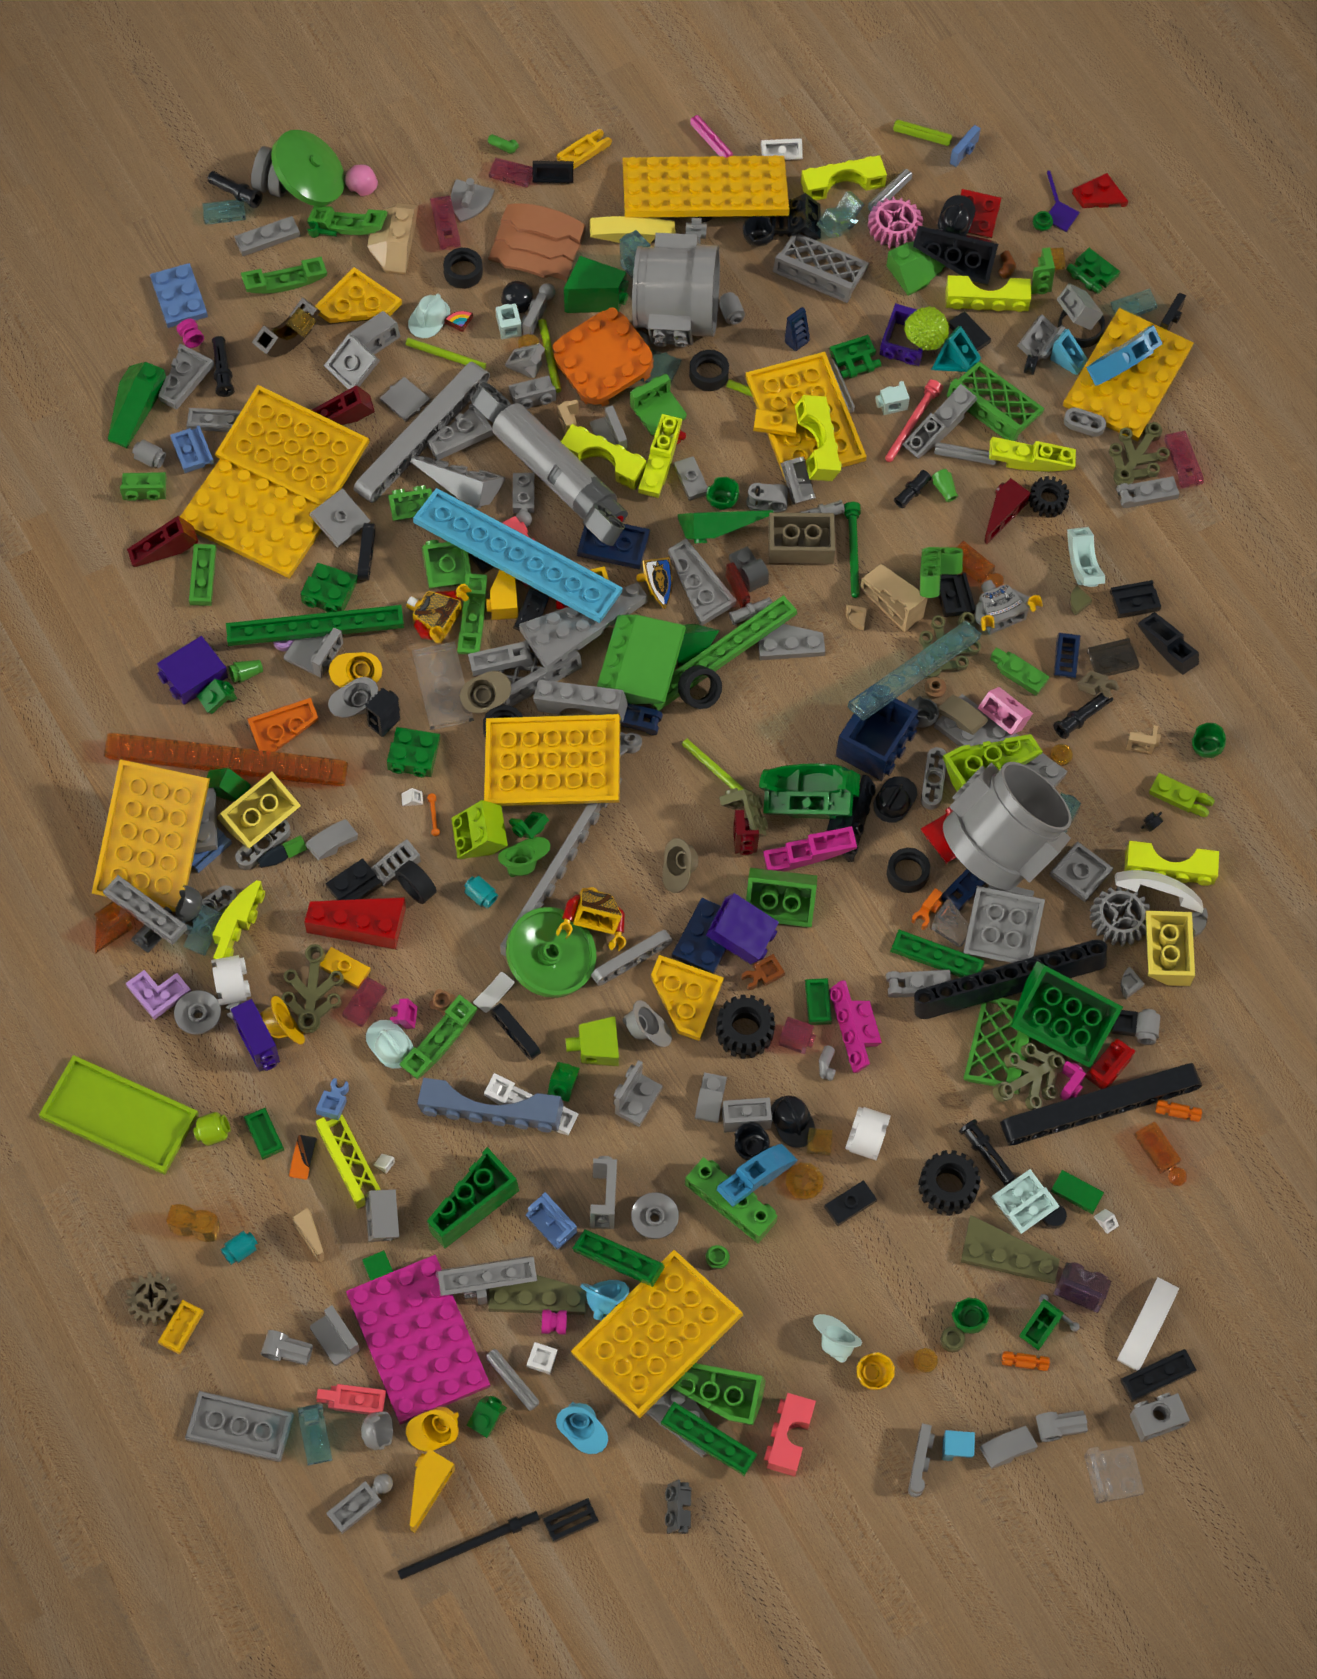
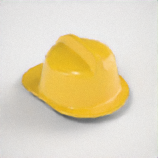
(354, 665)
(280, 1022)
(433, 1429)

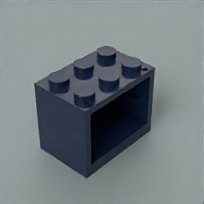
(879, 739)

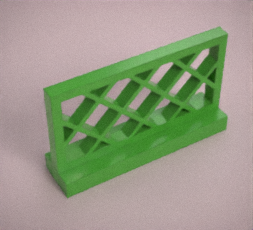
(986, 411)
(1020, 1040)

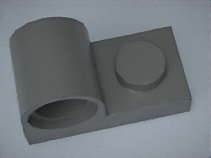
(752, 571)

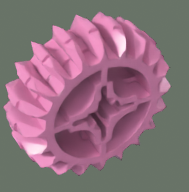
(895, 217)

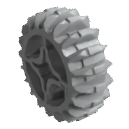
(1107, 903)

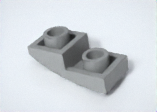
(328, 840)
(1008, 1446)

